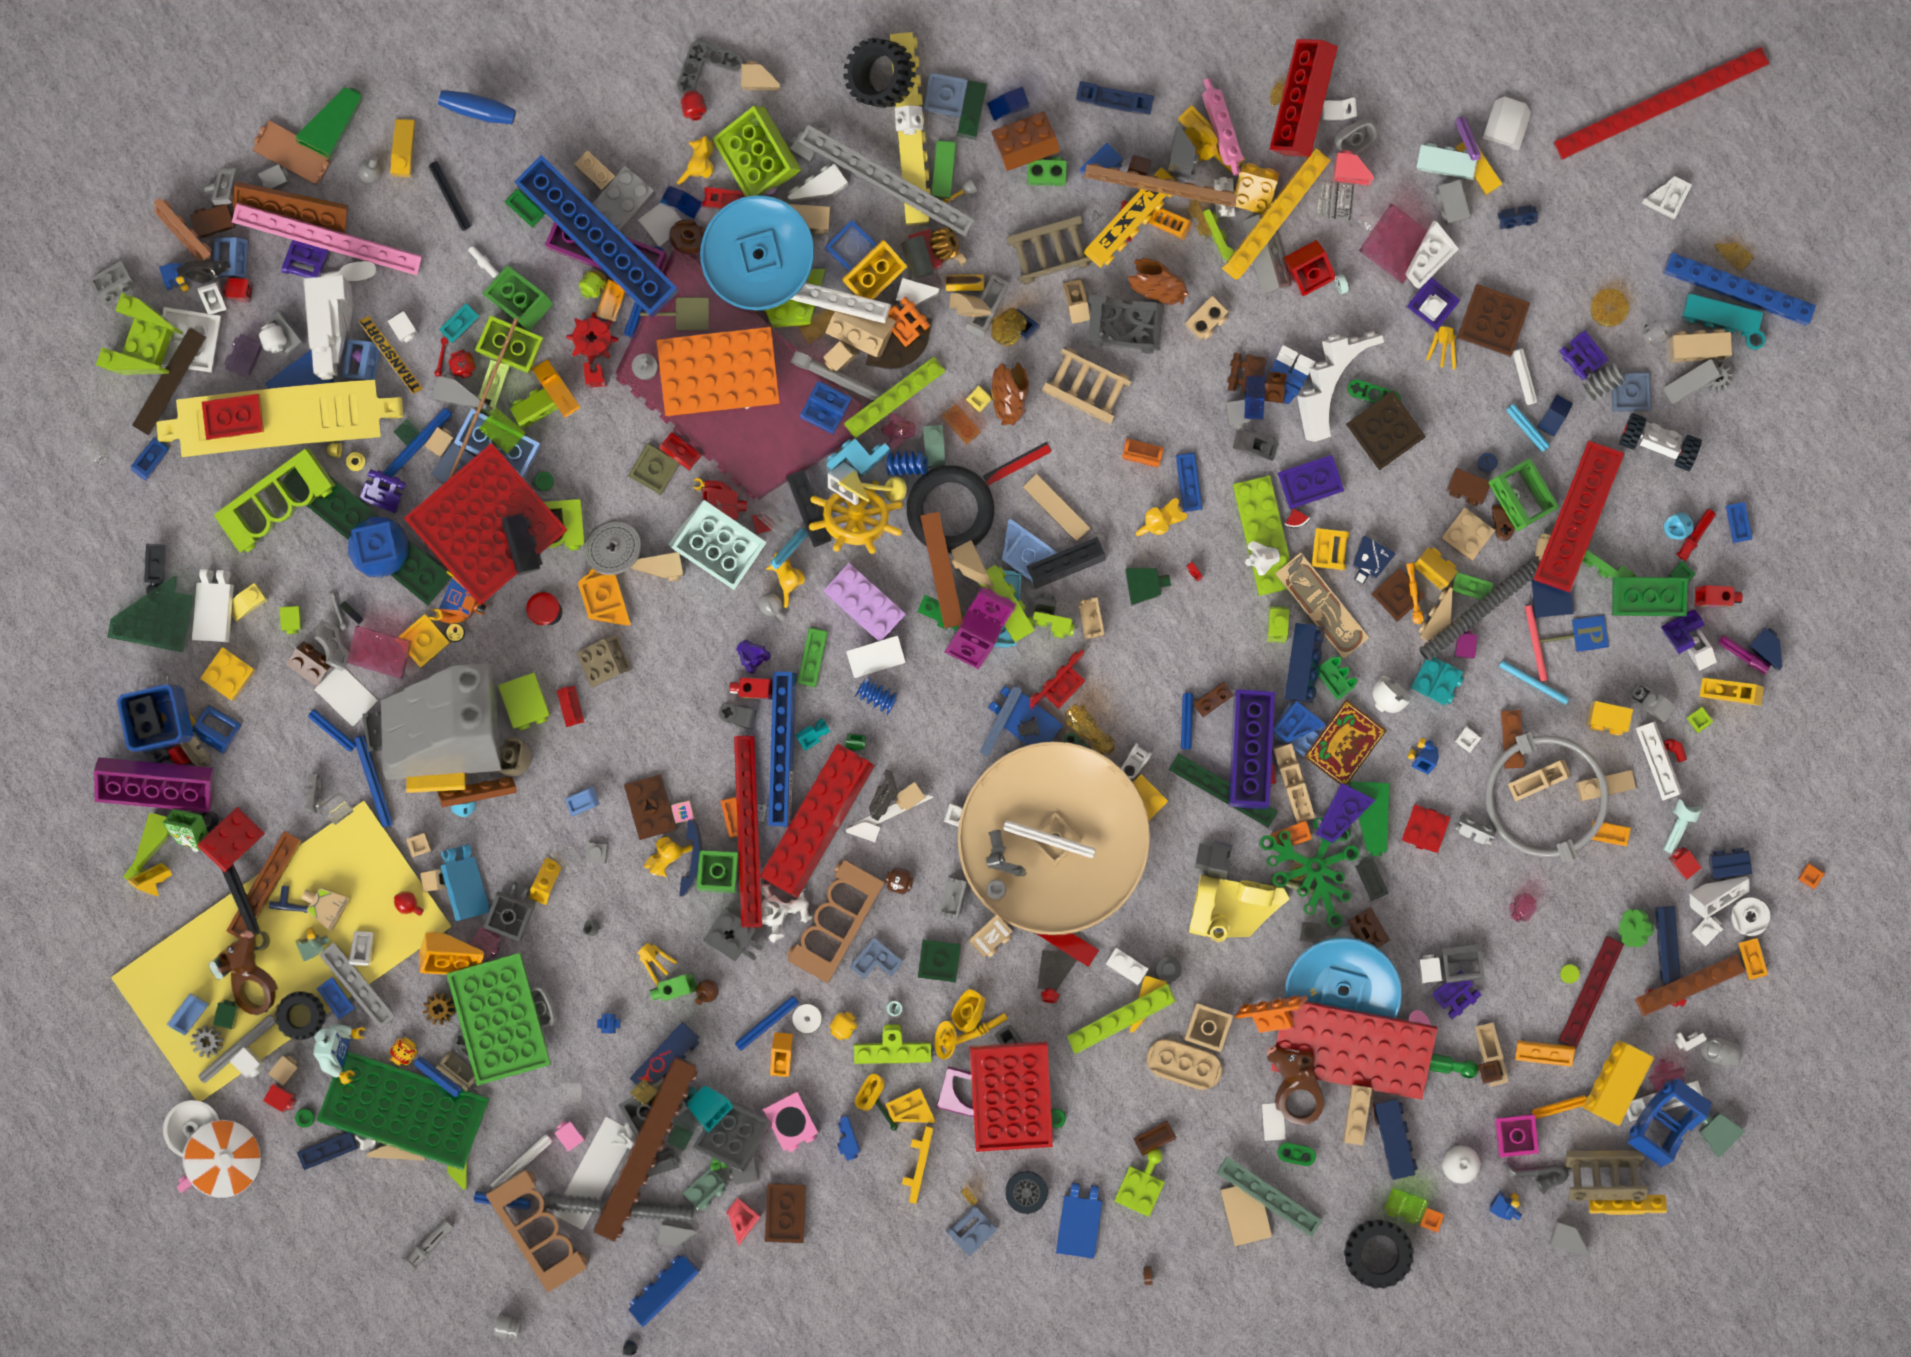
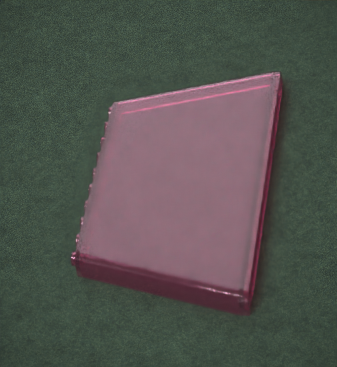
(753, 443)

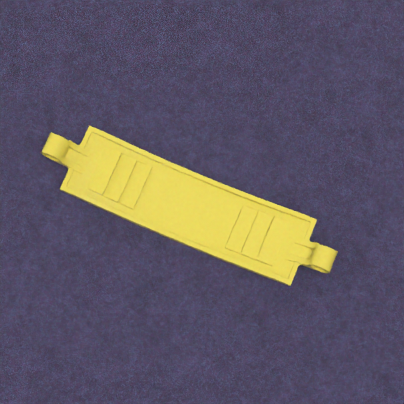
(289, 417)

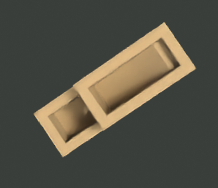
(968, 305)
(1539, 780)
(1490, 1049)

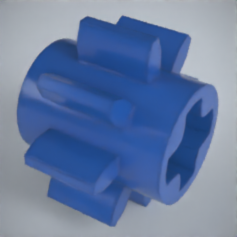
(608, 1023)

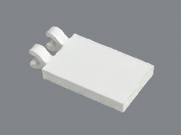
(213, 607)

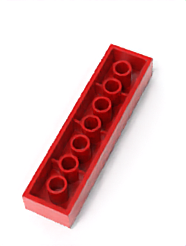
(817, 820)

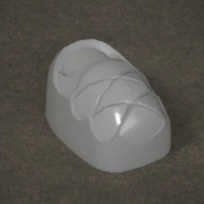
(1356, 137)
(545, 1007)
(1721, 1051)

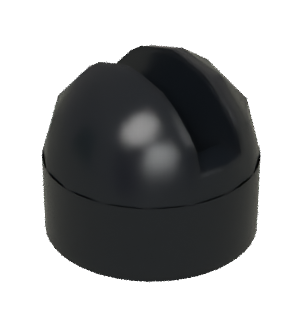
(630, 1348)

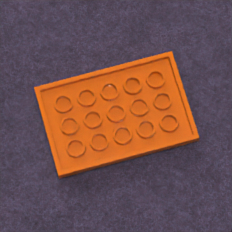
(718, 371)

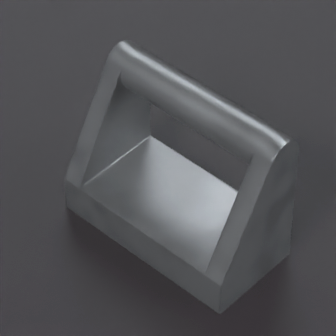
(1461, 954)

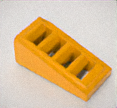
(1180, 220)

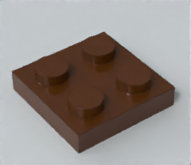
(1395, 595)

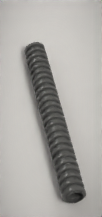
(1479, 610)
(639, 1209)

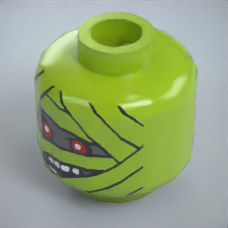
(592, 284)

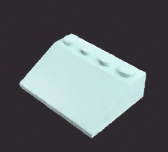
(717, 544)

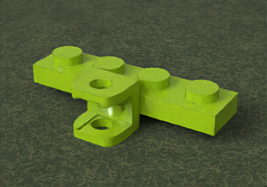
(892, 1049)

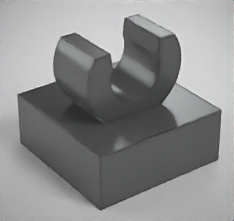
(1046, 605)

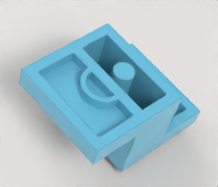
(858, 456)

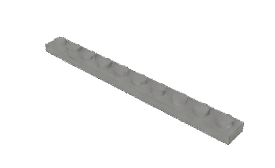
(886, 180)

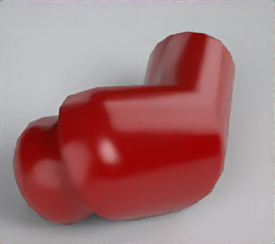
(1677, 748)

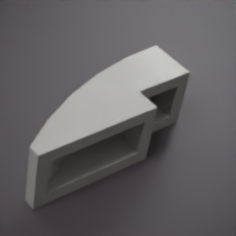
(992, 297)

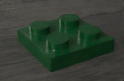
(939, 960)

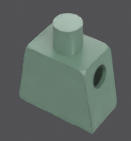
(1720, 1133)

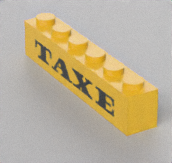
(1126, 223)

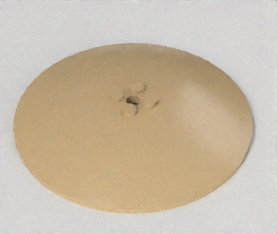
(1063, 793)

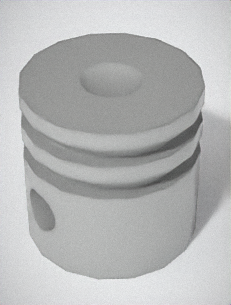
(507, 1327)

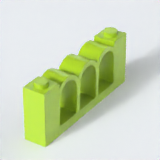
(572, 520)
(234, 524)

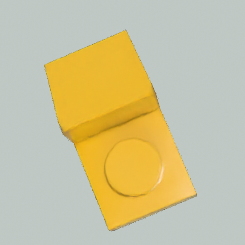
(149, 878)

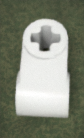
(1136, 761)

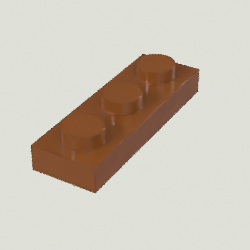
(1510, 728)

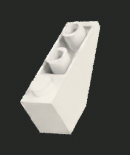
(823, 185)

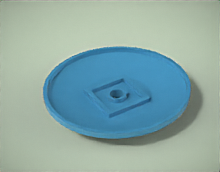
(730, 249)
(1348, 962)

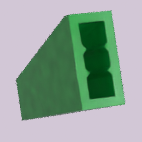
(330, 124)
(1374, 820)

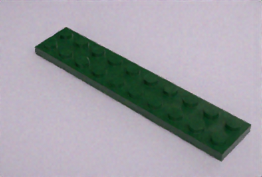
(345, 511)

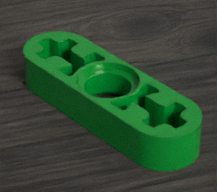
(1362, 384)

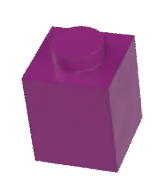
(1466, 645)

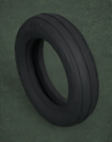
(957, 475)

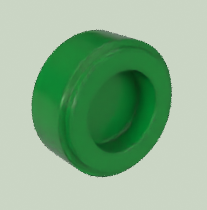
(544, 481)
(304, 1118)
(1057, 1118)

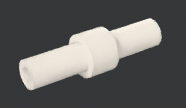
(483, 262)

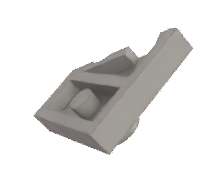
(313, 801)

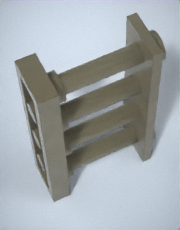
(1054, 231)
(1606, 1158)

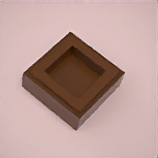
(1490, 1072)

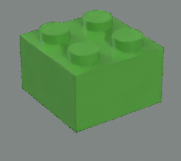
(718, 872)

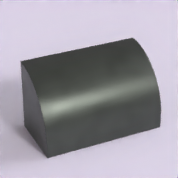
(917, 257)

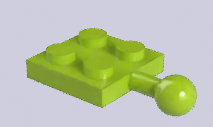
(1139, 1188)

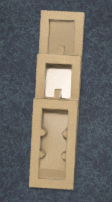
(1293, 782)

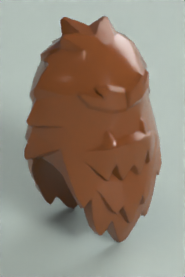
(1158, 282)
(1009, 393)

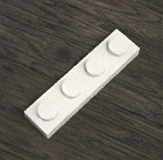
(1659, 760)

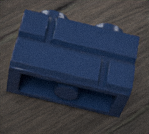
(1730, 864)

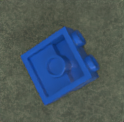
(848, 1144)

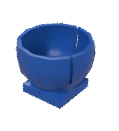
(378, 547)

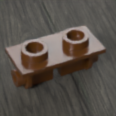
(1213, 699)

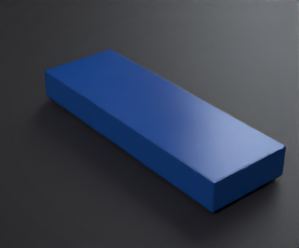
(1189, 482)

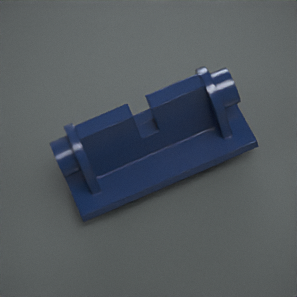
(1526, 216)

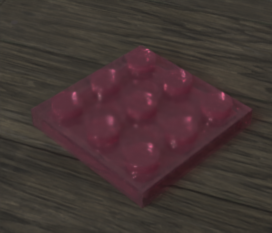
(1394, 242)

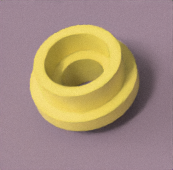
(360, 465)

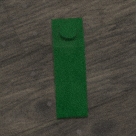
(971, 110)

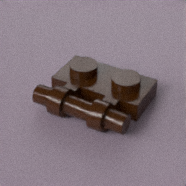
(1252, 367)
(1370, 927)

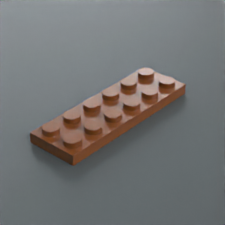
(299, 207)

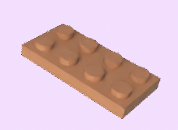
(176, 224)

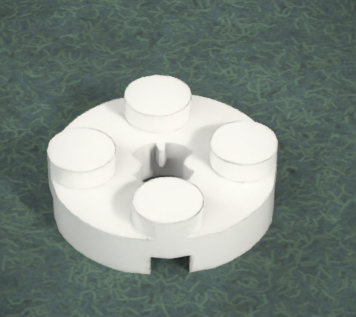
(1759, 922)

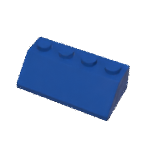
(663, 1290)

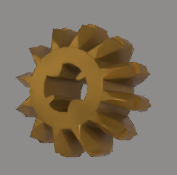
(944, 243)
(436, 1002)

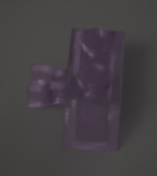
(243, 356)

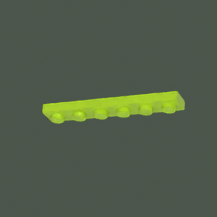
(894, 397)
(1121, 1019)

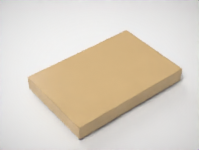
(1245, 1216)

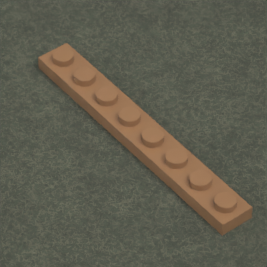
(1166, 186)

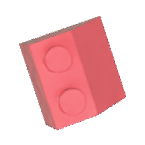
(1351, 169)

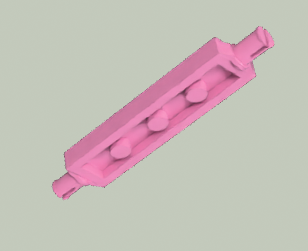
(1222, 126)

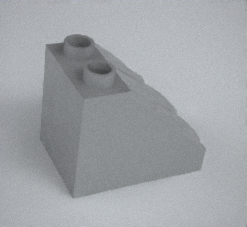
(442, 725)

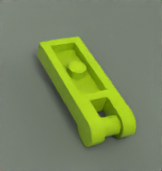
(1218, 235)

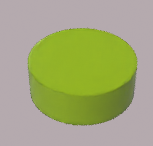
(1569, 973)

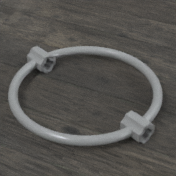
(1566, 849)

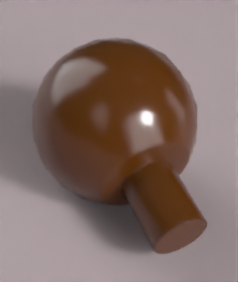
(706, 991)

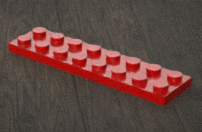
(1579, 516)

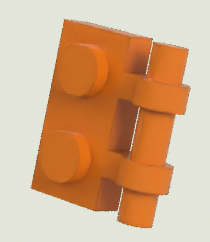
(904, 328)

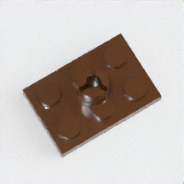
(650, 807)

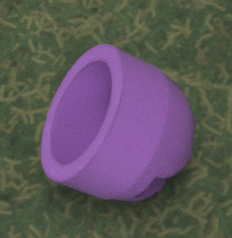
(356, 356)

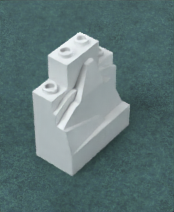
(328, 319)

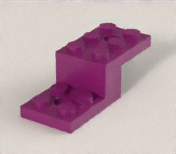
(980, 627)

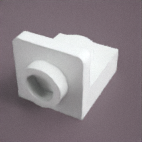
(1707, 930)
(1693, 1040)

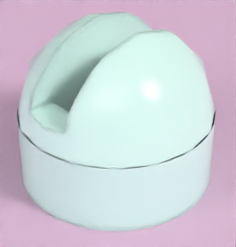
(897, 1009)

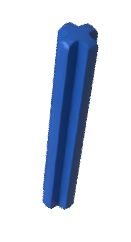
(766, 1023)

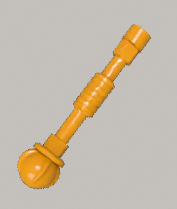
(1418, 617)

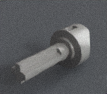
(644, 366)

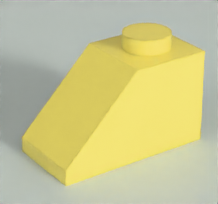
(247, 601)

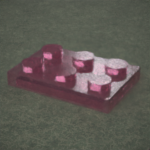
(379, 652)

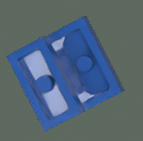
(825, 407)

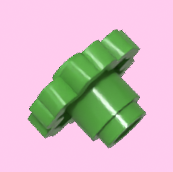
(1635, 928)

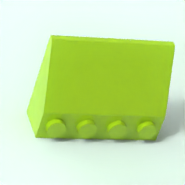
(756, 152)

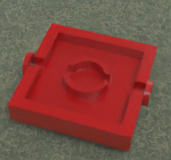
(1426, 828)

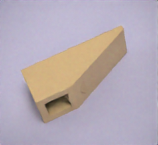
(1439, 616)

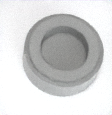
(996, 889)

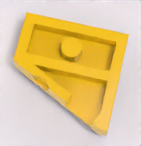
(910, 1108)

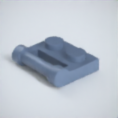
(976, 1234)

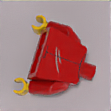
(721, 497)

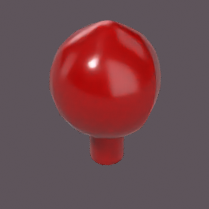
(406, 903)

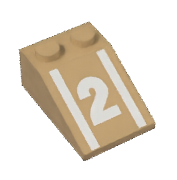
(990, 936)

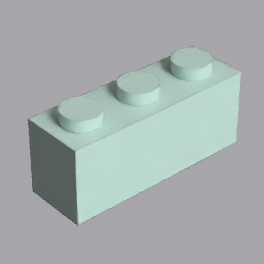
(1446, 161)

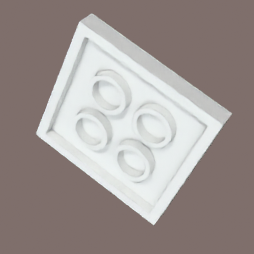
(203, 323)

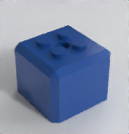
(172, 703)

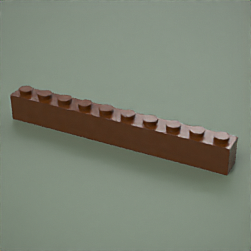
(644, 1148)

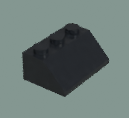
(521, 544)

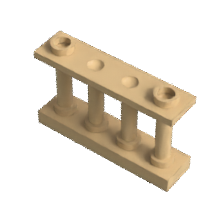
(1087, 405)

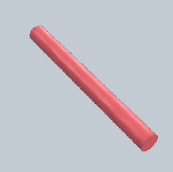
(1536, 643)

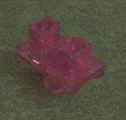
(1658, 1079)

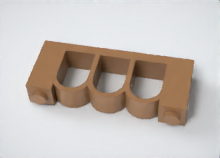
(816, 965)
(562, 1270)

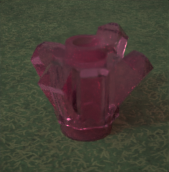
(898, 430)

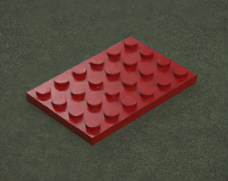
(1011, 1096)

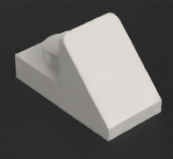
(361, 948)

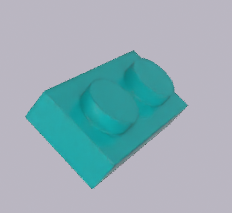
(459, 323)

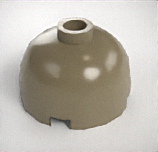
(515, 756)

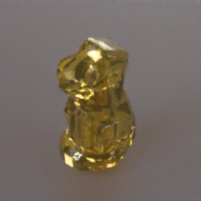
(1086, 725)

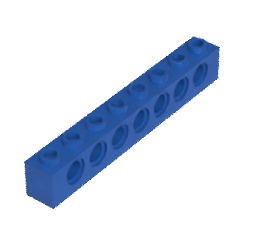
(1739, 289)

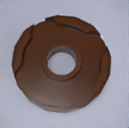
(684, 244)

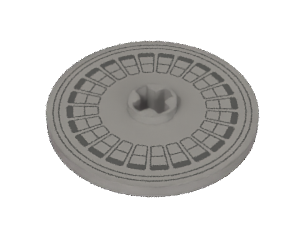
(600, 544)

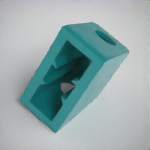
(708, 1106)

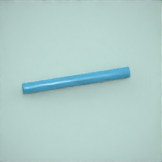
(1534, 682)

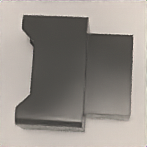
(1213, 859)

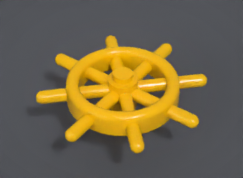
(855, 516)

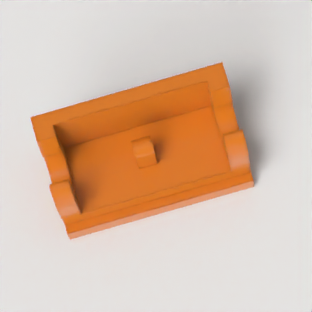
(1142, 453)

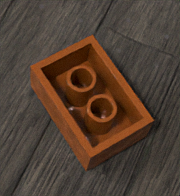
(1025, 141)

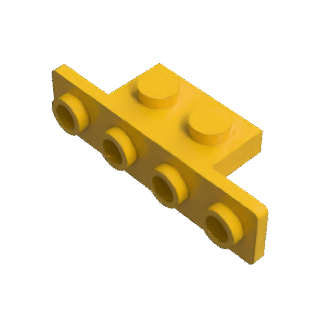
(1652, 1204)

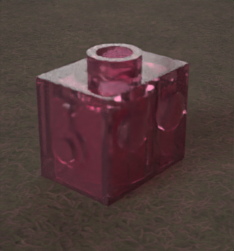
(487, 942)

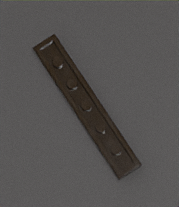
(169, 382)

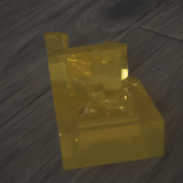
(1735, 254)

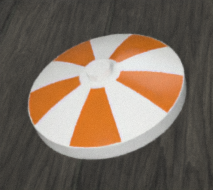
(221, 1158)

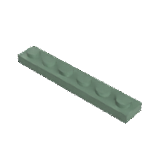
(1269, 1196)

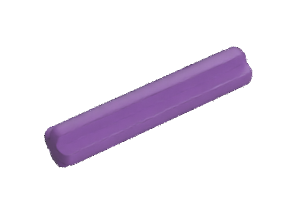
(1468, 138)

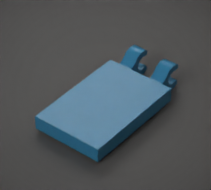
(464, 883)

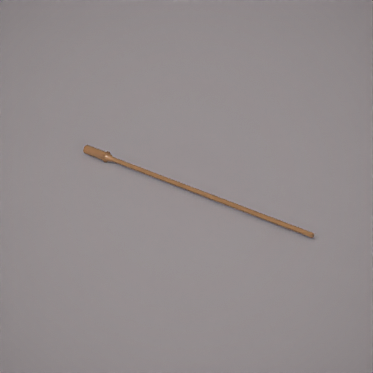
(483, 397)

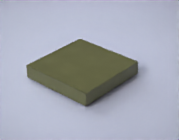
(654, 469)

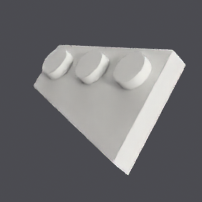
(1431, 255)

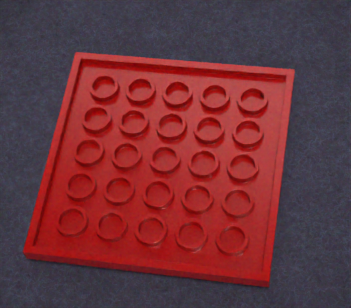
(465, 523)

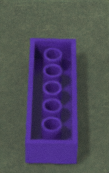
(1251, 749)

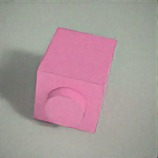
(569, 1135)

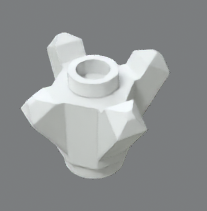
(1262, 557)

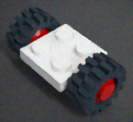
(1661, 441)

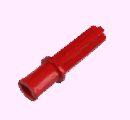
(1691, 542)

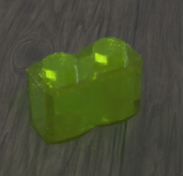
(1405, 1205)

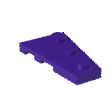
(1343, 811)

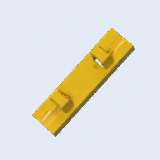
(916, 1182)

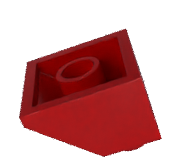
(1310, 268)

